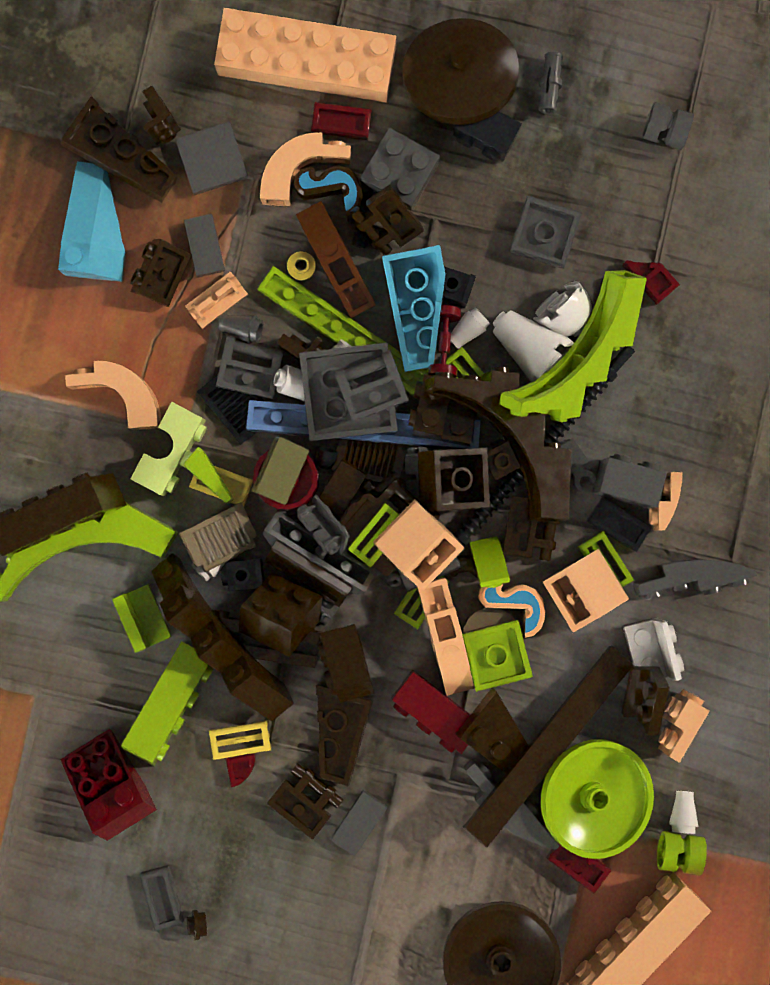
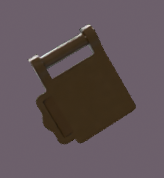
(363, 511)

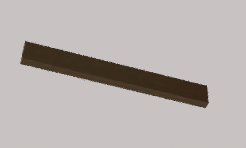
(547, 746)

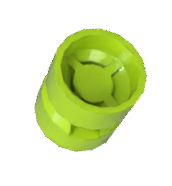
(691, 852)

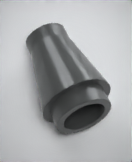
(244, 327)

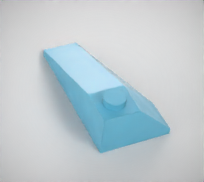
(91, 230)
(416, 296)

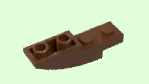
(335, 259)

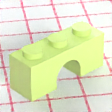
(161, 474)

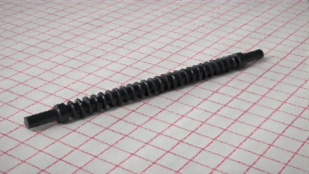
(463, 535)

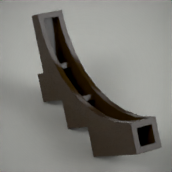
(543, 464)
(215, 644)

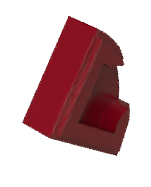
(240, 768)

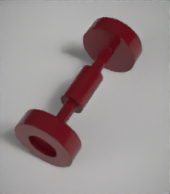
(448, 315)

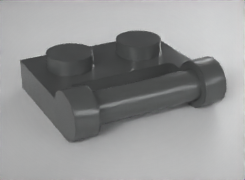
(248, 377)
(374, 395)

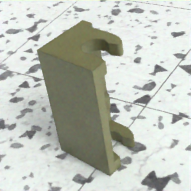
(280, 470)

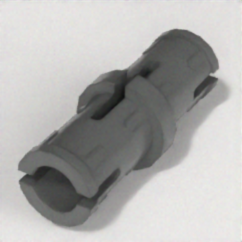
(551, 82)

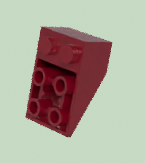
(107, 786)

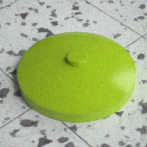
(597, 798)

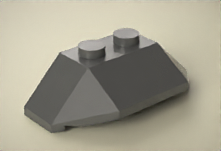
(292, 533)

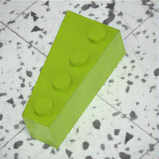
(167, 705)

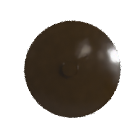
(460, 71)
(501, 947)

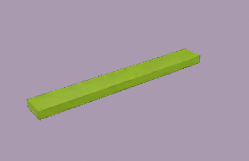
(328, 320)

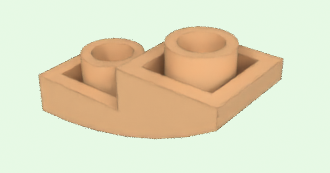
(662, 515)

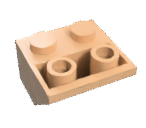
(418, 545)
(585, 590)

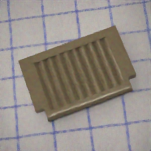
(219, 538)

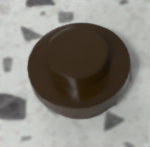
(197, 924)

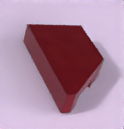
(658, 282)

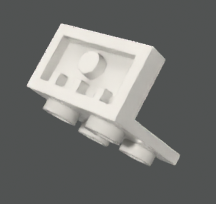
(652, 645)

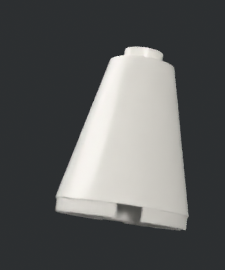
(530, 344)

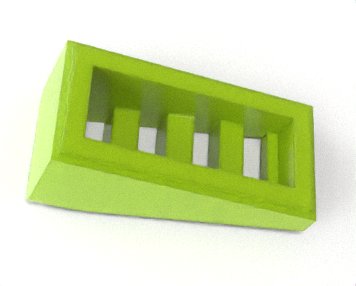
(203, 469)

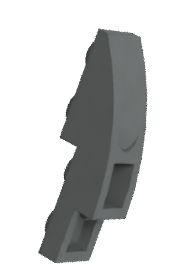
(704, 575)
(524, 821)

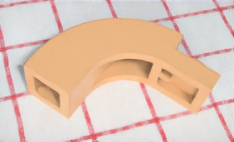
(293, 157)
(139, 399)

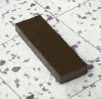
(308, 573)

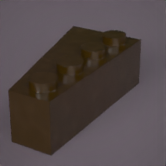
(58, 511)

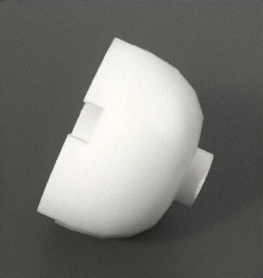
(566, 311)

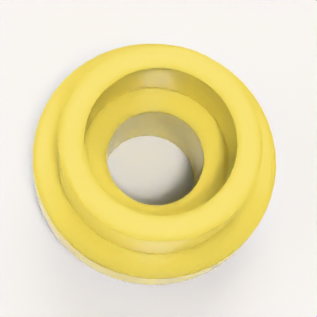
(305, 274)

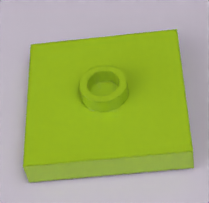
(497, 655)

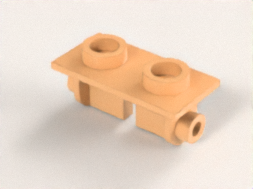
(216, 300)

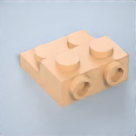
(686, 716)

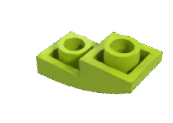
(489, 562)

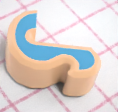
(517, 597)

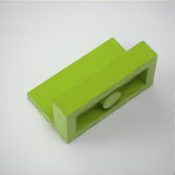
(141, 618)

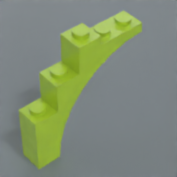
(588, 360)
(121, 526)

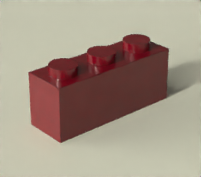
(432, 710)

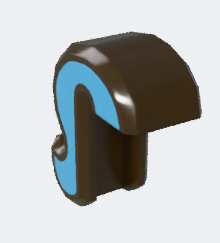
(331, 182)

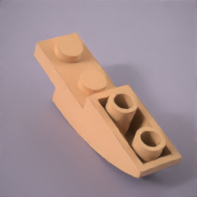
(446, 637)

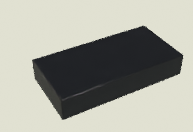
(619, 524)

